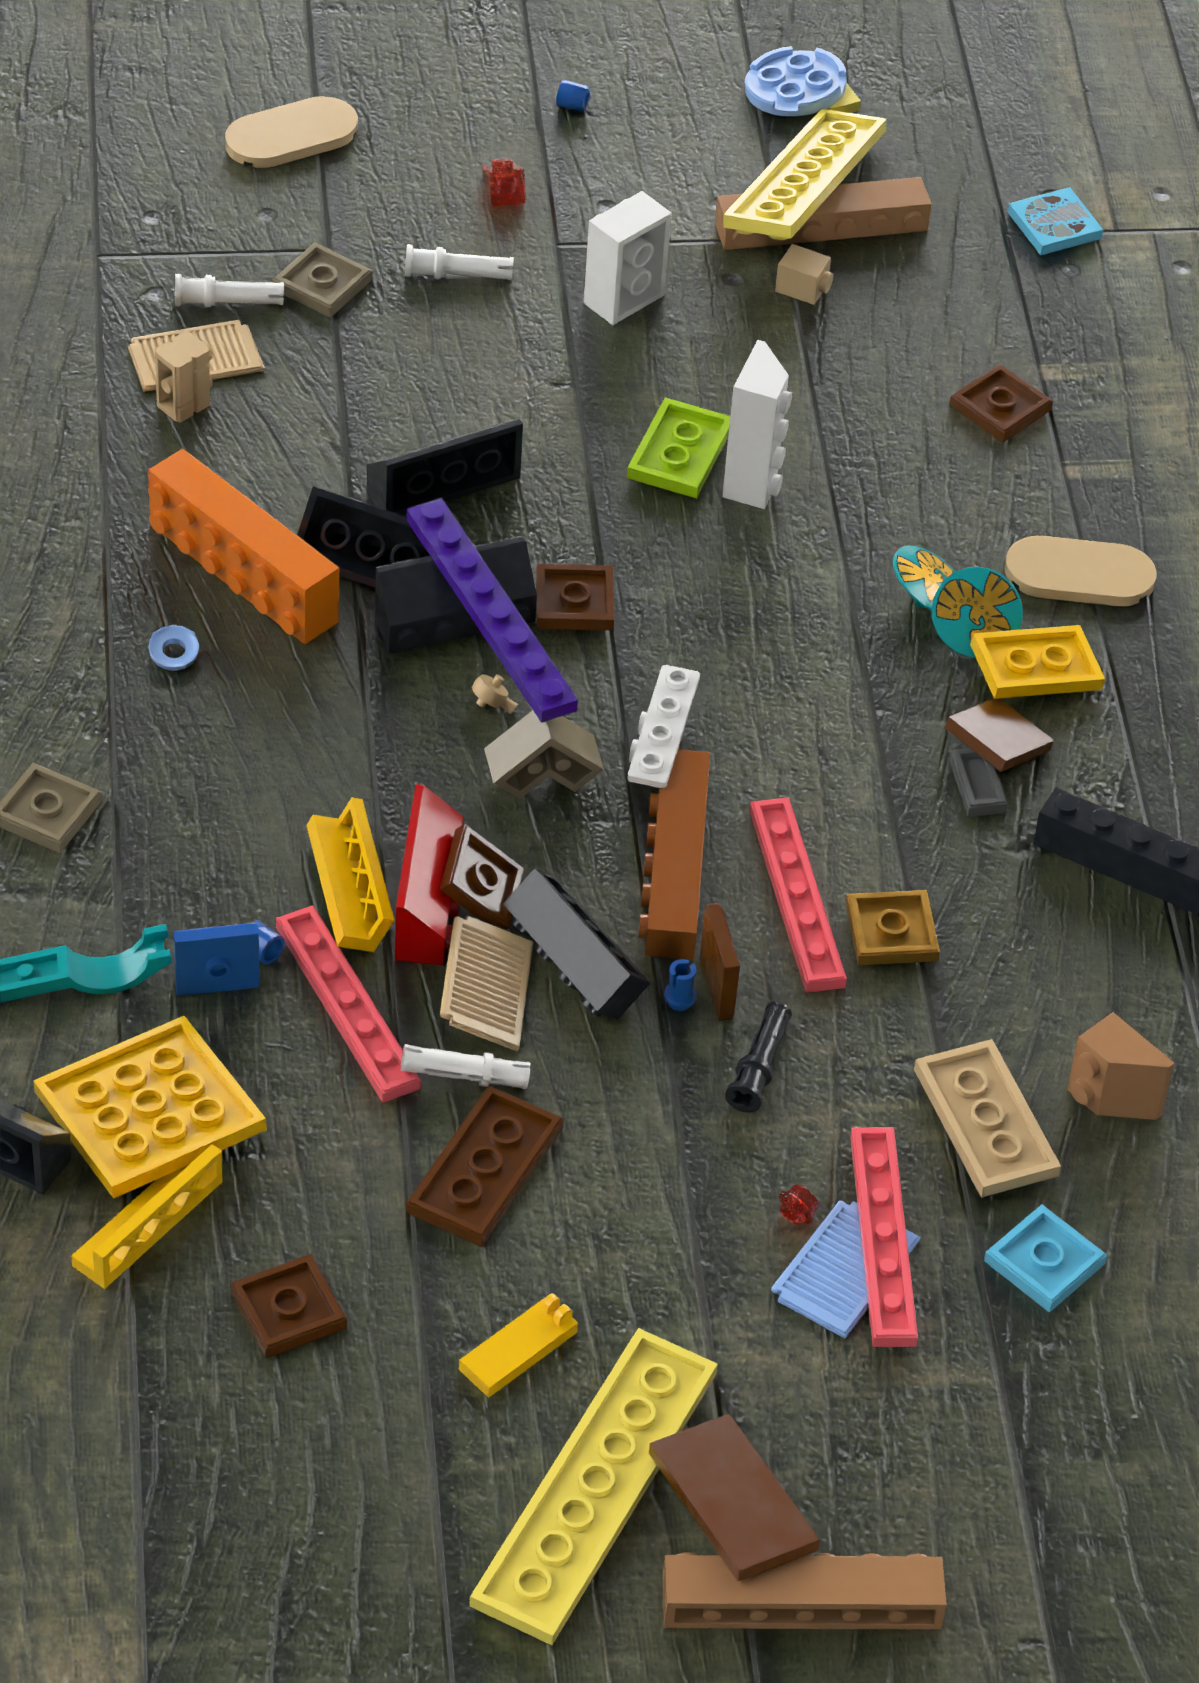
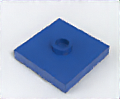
(216, 959)

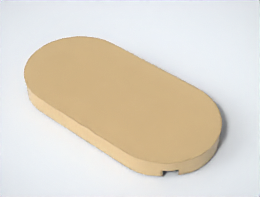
(291, 132)
(1080, 570)

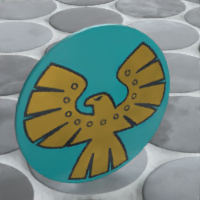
(920, 573)
(974, 603)

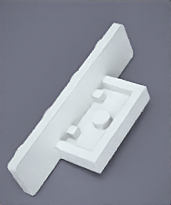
(662, 727)

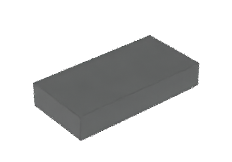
(977, 783)

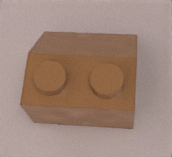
(1119, 1072)

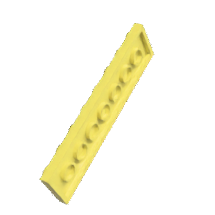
(804, 174)
(592, 1487)

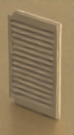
(230, 343)
(486, 981)

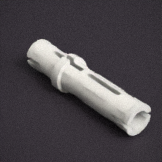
(456, 1065)

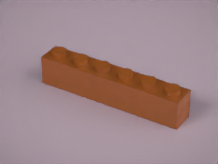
(676, 859)

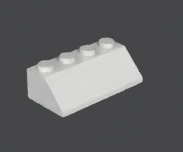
(757, 429)

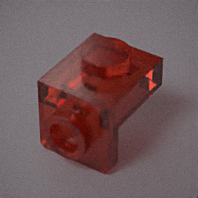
(505, 182)

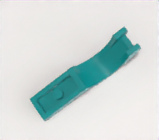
(63, 969)

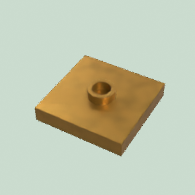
(892, 927)

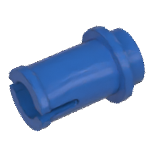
(680, 991)

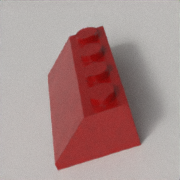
(421, 907)

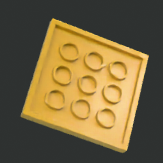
(149, 1106)

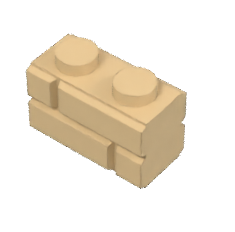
(183, 376)

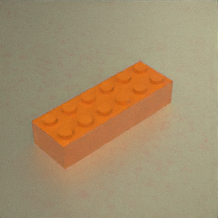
(244, 546)

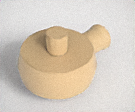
(493, 693)

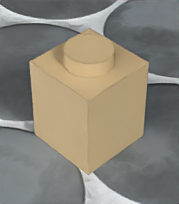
(803, 274)

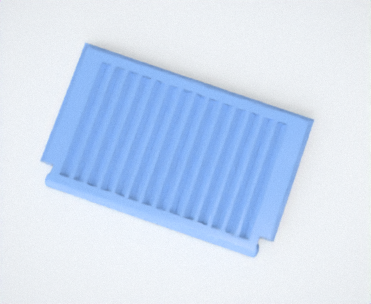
(829, 1274)

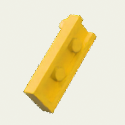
(519, 1345)

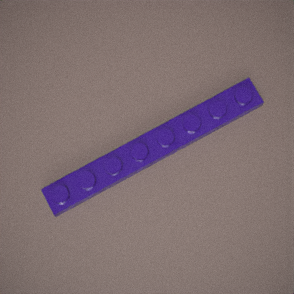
(492, 611)

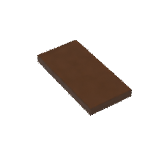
(484, 1166)
(734, 1497)

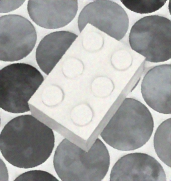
(627, 257)

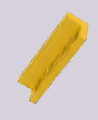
(351, 877)
(148, 1218)

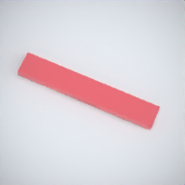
(797, 895)
(347, 1003)
(883, 1237)

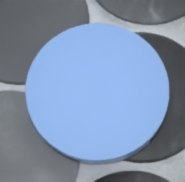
(795, 81)

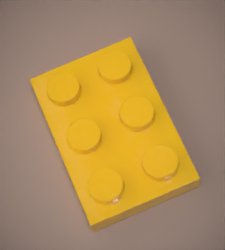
(1037, 661)

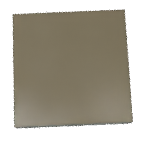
(323, 279)
(47, 807)

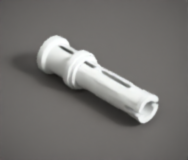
(439, 262)
(209, 291)

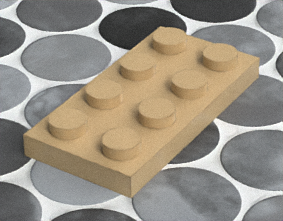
(987, 1118)

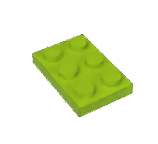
(680, 448)

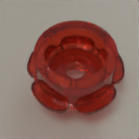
(798, 1204)

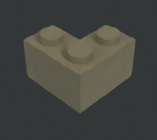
(543, 750)

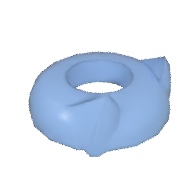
(173, 635)

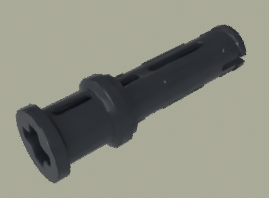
(755, 1069)

